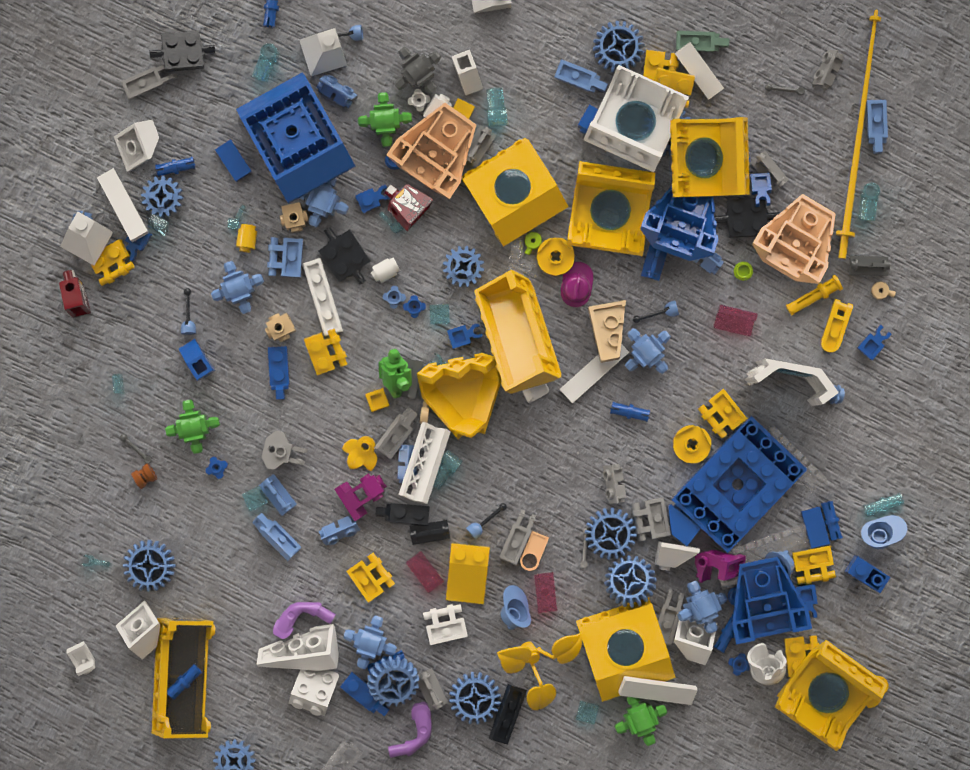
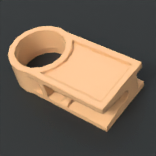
(535, 546)

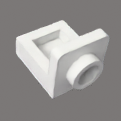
(81, 658)

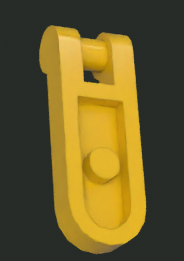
(835, 326)

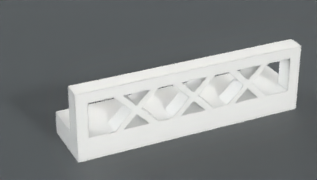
(427, 465)

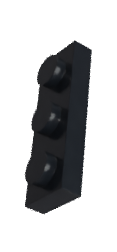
(507, 714)

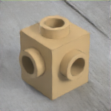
(290, 211)
(287, 327)

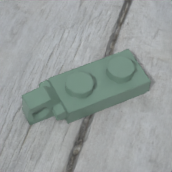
(701, 40)

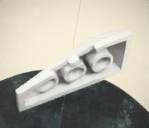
(309, 651)

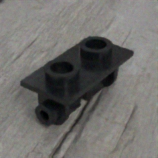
(433, 532)

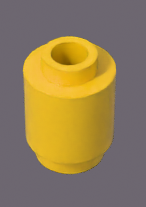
(246, 238)

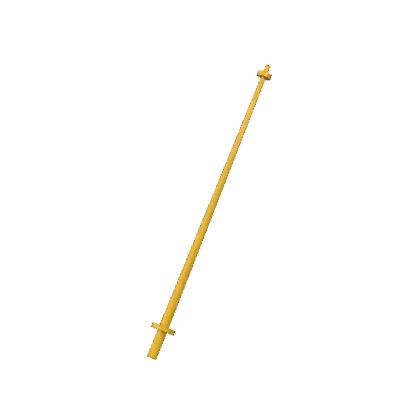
(845, 233)

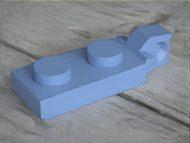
(579, 77)
(877, 124)
(276, 536)

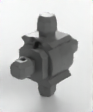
(417, 70)

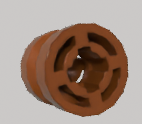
(144, 476)

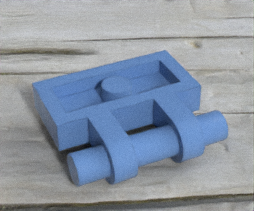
(291, 257)

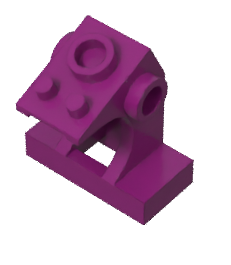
(371, 485)
(726, 564)

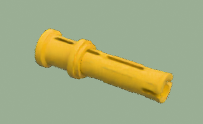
(822, 291)

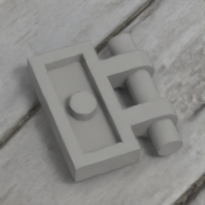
(656, 516)

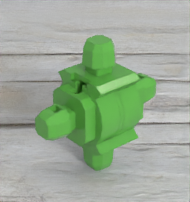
(385, 119)
(395, 373)
(192, 426)
(641, 720)

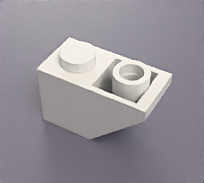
(467, 72)

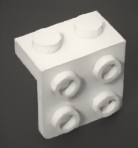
(313, 690)

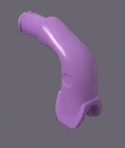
(284, 625)
(422, 716)

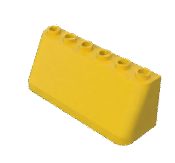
(517, 332)

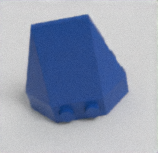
(682, 226)
(767, 602)

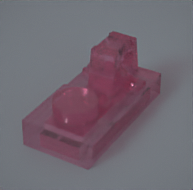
(424, 572)

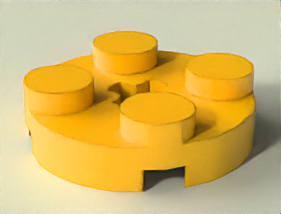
(555, 267)
(702, 447)

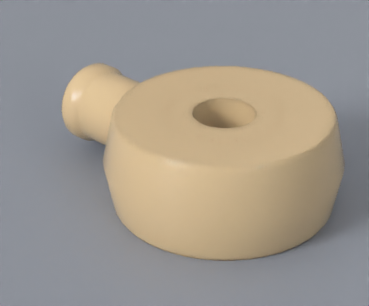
(885, 291)
(424, 413)

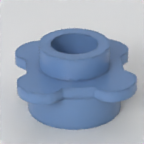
(399, 297)
(838, 398)

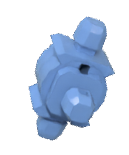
(324, 202)
(237, 287)
(647, 351)
(702, 607)
(369, 642)

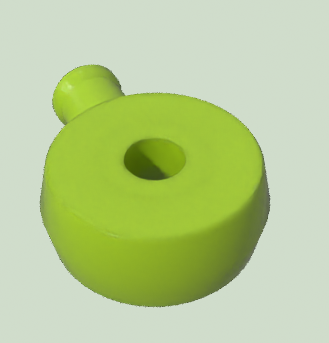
(532, 246)

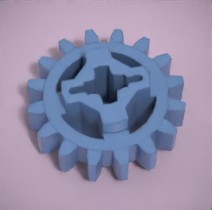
(162, 187)
(458, 259)
(228, 753)

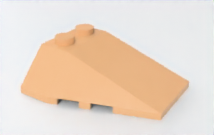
(435, 149)
(798, 240)

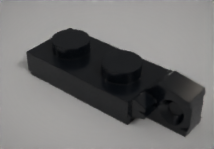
(404, 514)

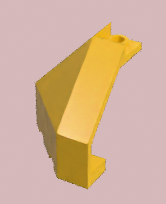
(462, 392)

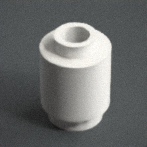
(385, 270)

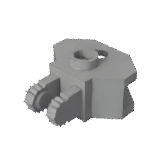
(282, 451)

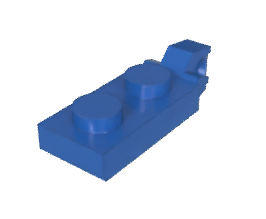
(278, 370)
(359, 691)

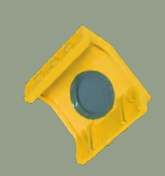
(710, 157)
(514, 191)
(610, 208)
(625, 644)
(828, 693)

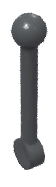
(800, 91)
(147, 459)

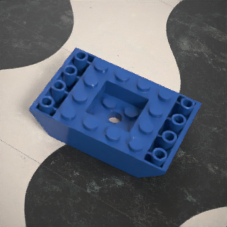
(301, 160)
(766, 475)

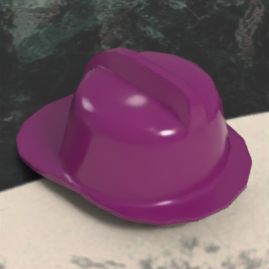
(577, 285)

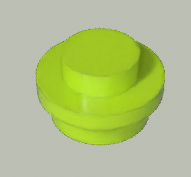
(743, 271)

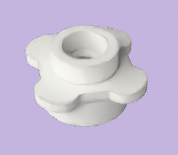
(418, 94)

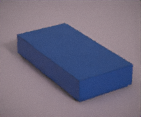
(233, 160)
(815, 527)

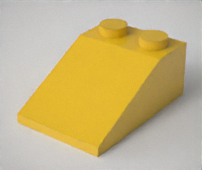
(467, 573)

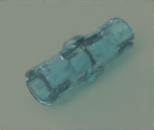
(883, 504)

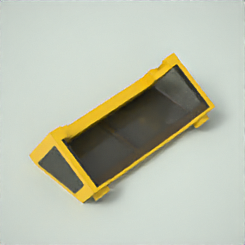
(178, 648)

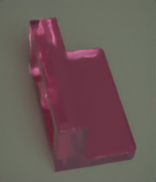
(735, 320)
(545, 592)

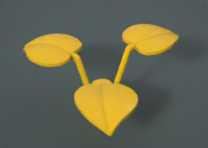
(514, 660)

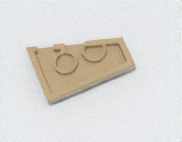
(607, 328)

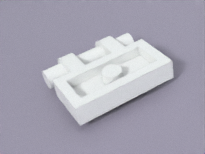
(445, 630)

